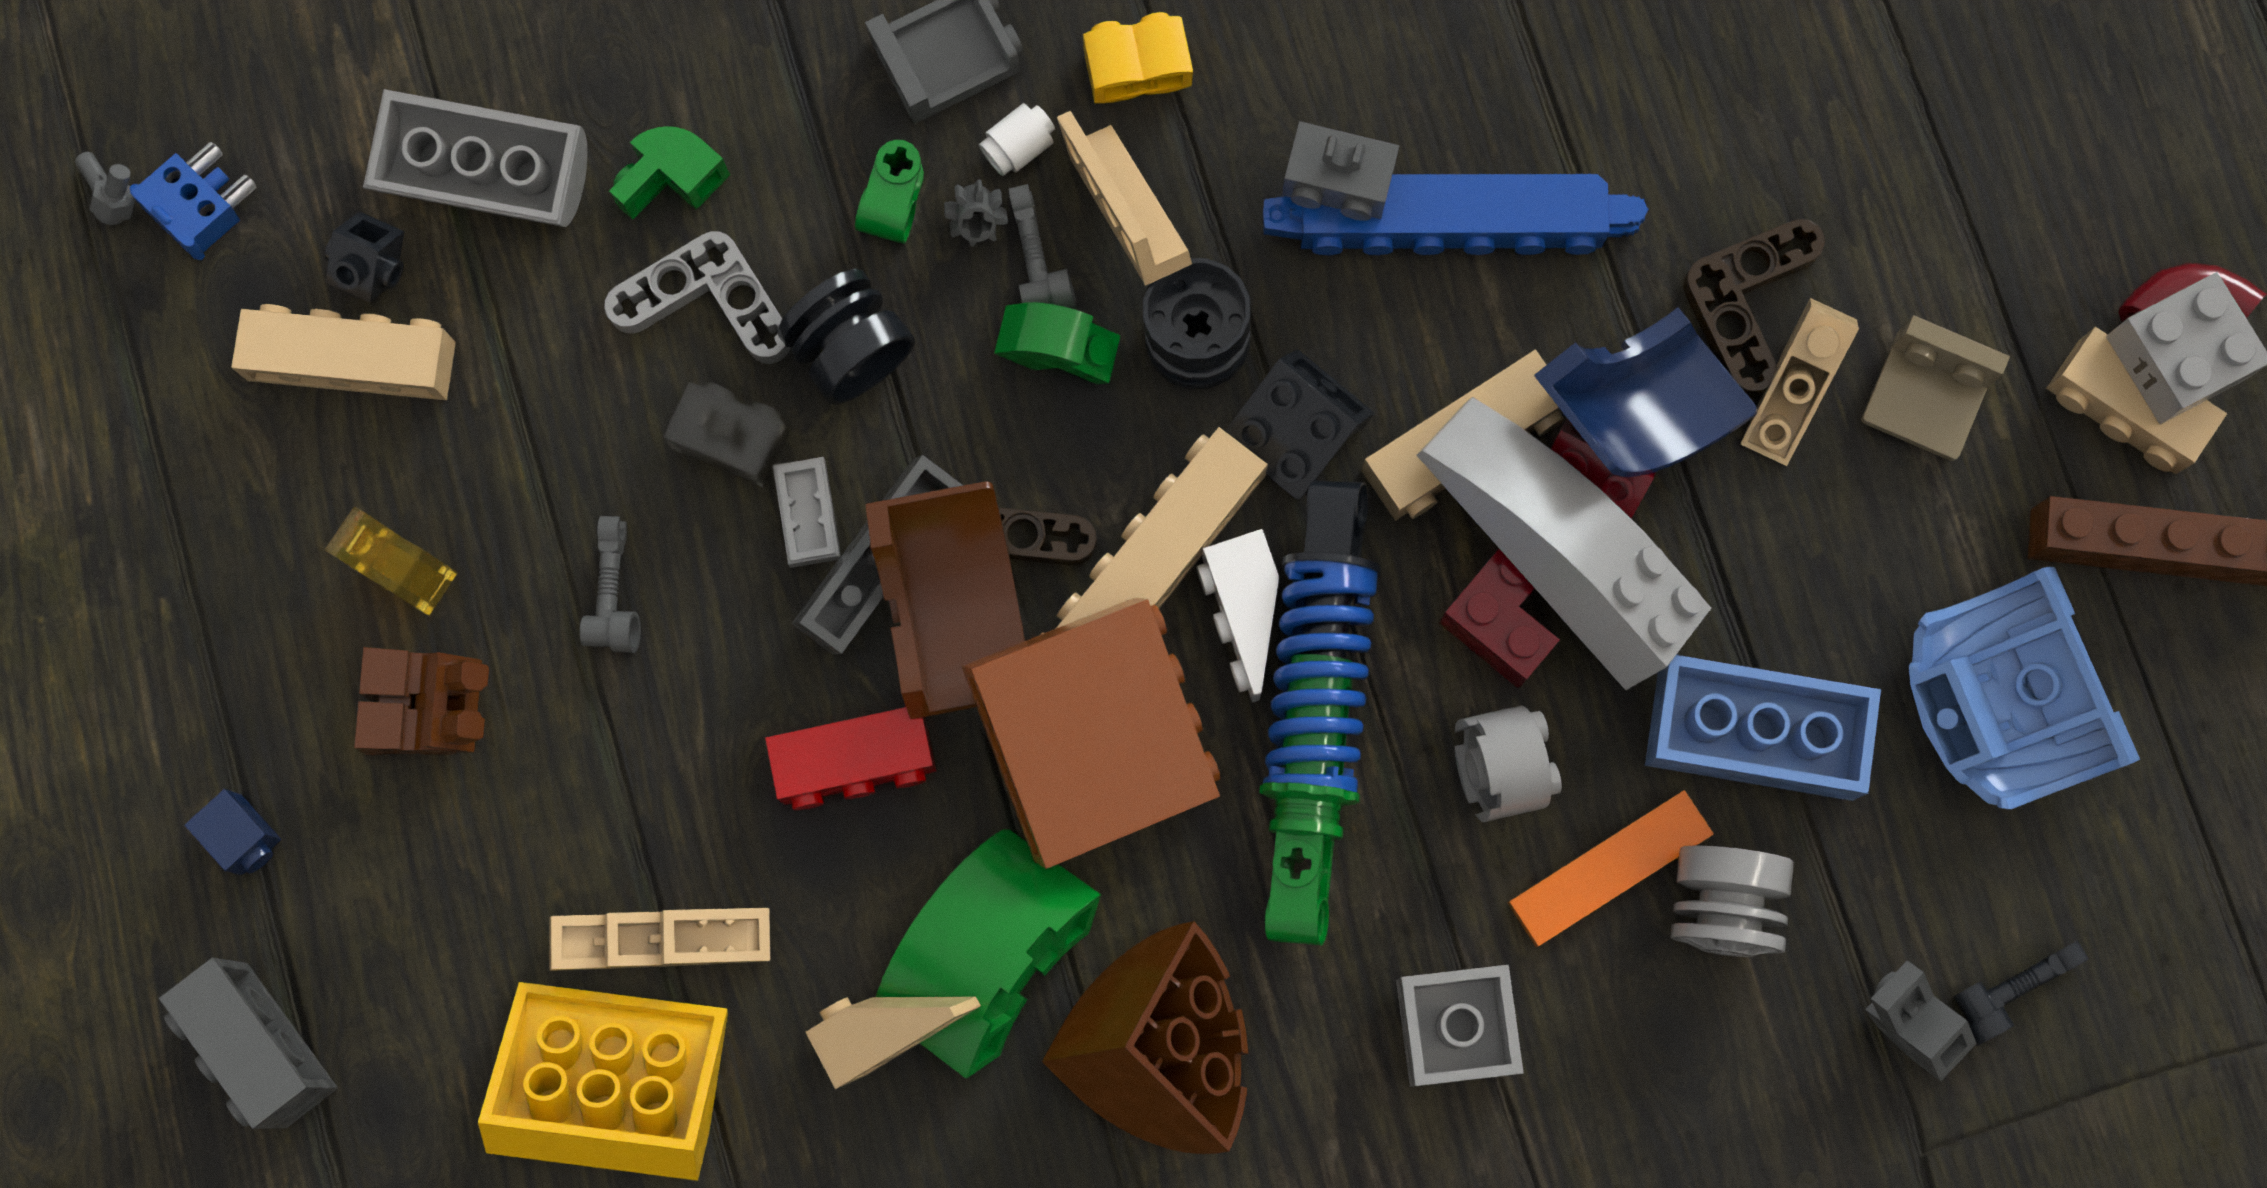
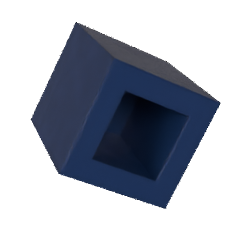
(233, 833)

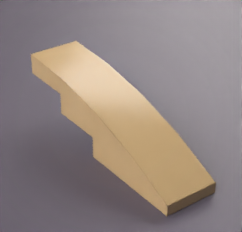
(659, 939)

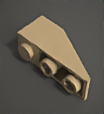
(1800, 381)

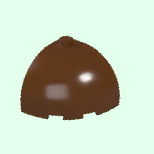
(1159, 1044)

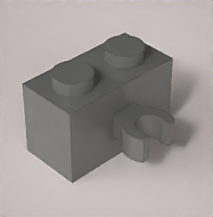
(1339, 171)

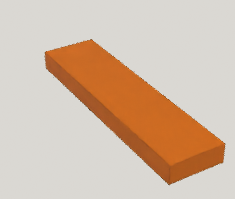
(1609, 868)

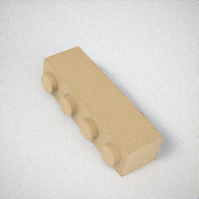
(344, 353)
(1407, 483)

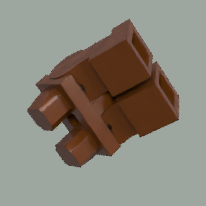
(444, 709)

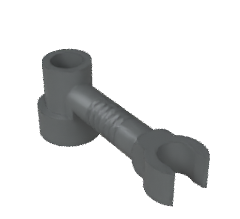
(1043, 286)
(610, 627)

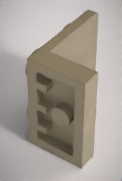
(1932, 387)

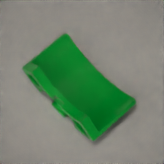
(985, 940)

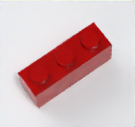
(850, 758)

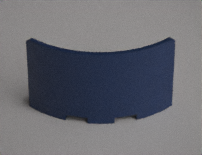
(1651, 400)

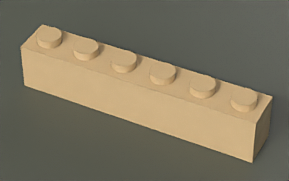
(1173, 534)

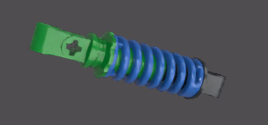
(1316, 685)

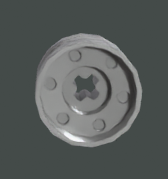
(1732, 900)

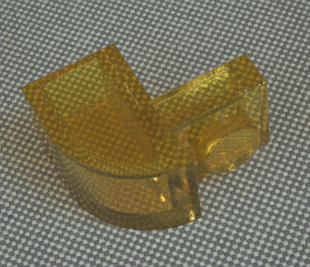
(391, 561)

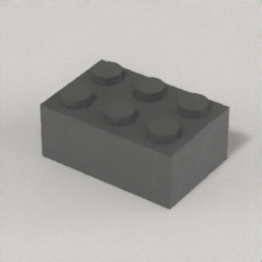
(246, 1045)

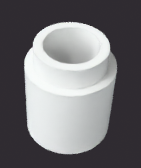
(1017, 139)

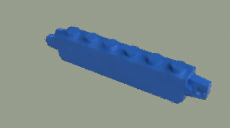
(1469, 214)

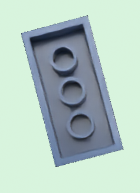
(1763, 728)

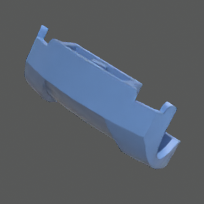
(2015, 694)

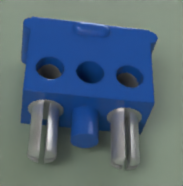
(189, 204)

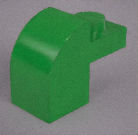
(672, 159)
(1059, 338)

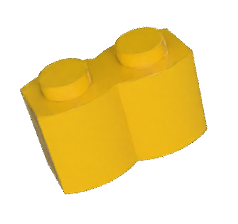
(1137, 58)

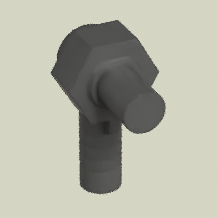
(111, 194)

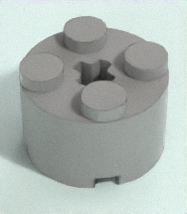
(1506, 762)

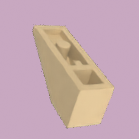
(876, 1030)

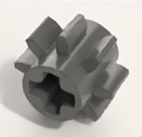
(975, 199)

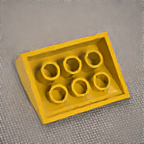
(604, 1081)

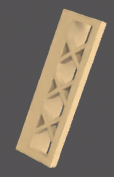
(1125, 200)

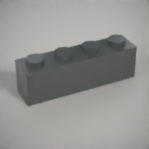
(853, 583)

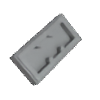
(806, 512)

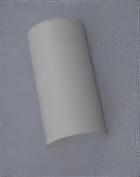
(477, 158)

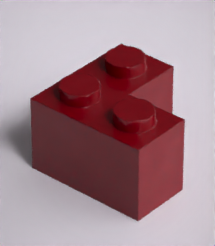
(1495, 626)

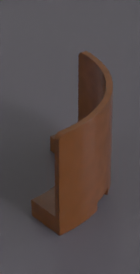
(948, 587)

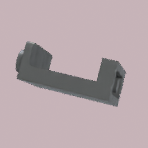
(945, 53)

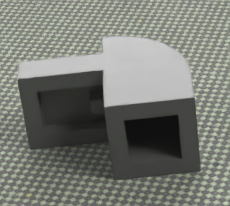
(1919, 1021)

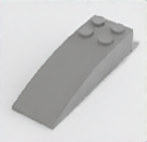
(1568, 542)

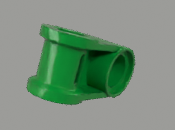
(890, 200)

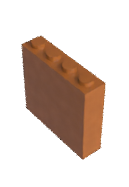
(1093, 731)

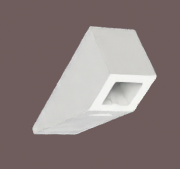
(1246, 590)

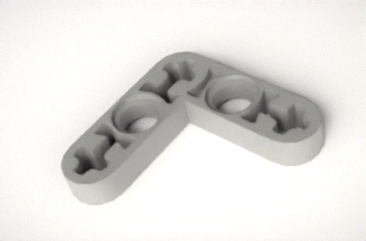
(718, 280)

